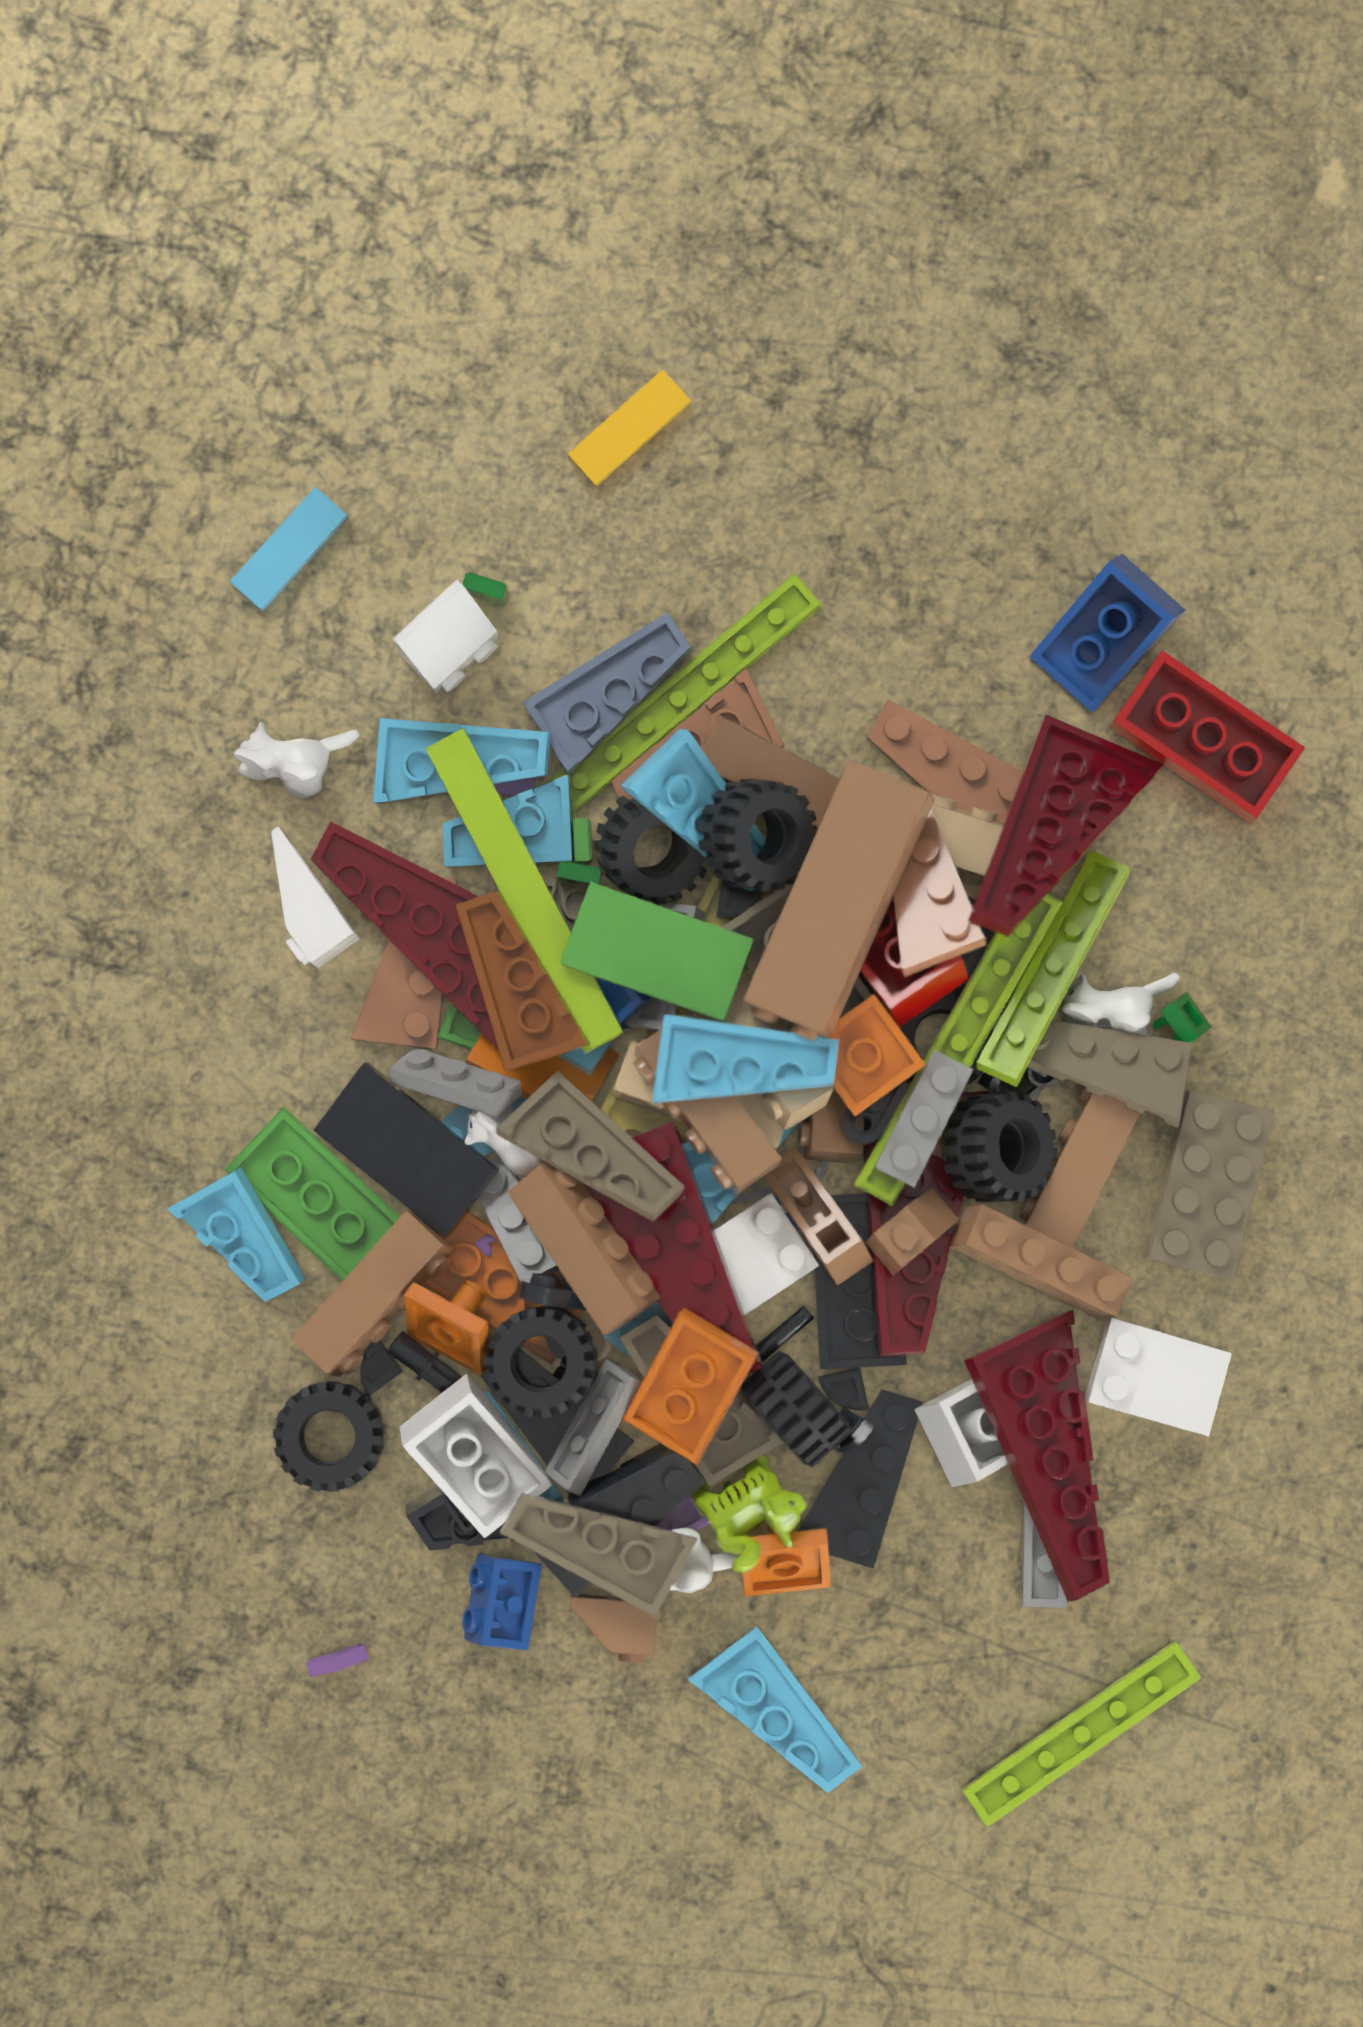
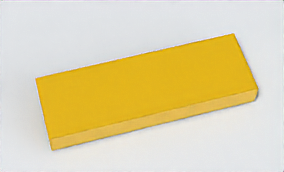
(629, 428)

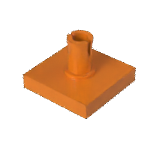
(871, 1055)
(449, 1325)
(791, 1568)

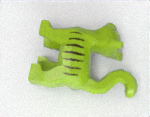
(747, 1506)

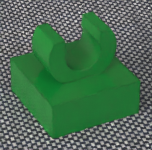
(1184, 1019)

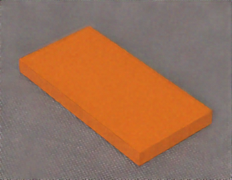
(492, 1274)

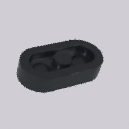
(876, 1115)
(546, 1291)

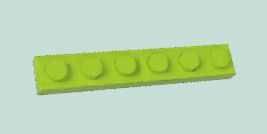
(1053, 968)
(1081, 1733)

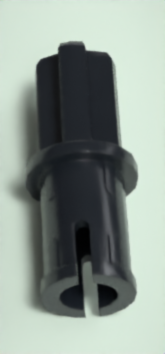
(423, 1362)

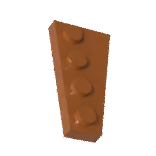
(520, 996)

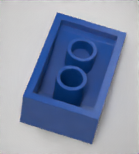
(1107, 632)

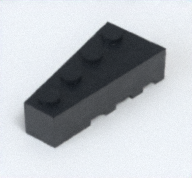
(638, 1491)

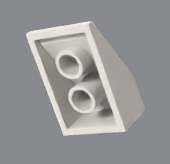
(447, 639)
(309, 913)
(763, 1252)
(1157, 1376)
(962, 1435)
(473, 1455)

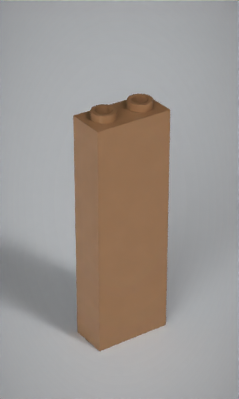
(838, 901)

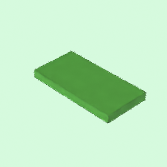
(657, 952)
(314, 1193)

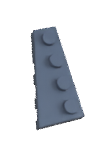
(606, 690)

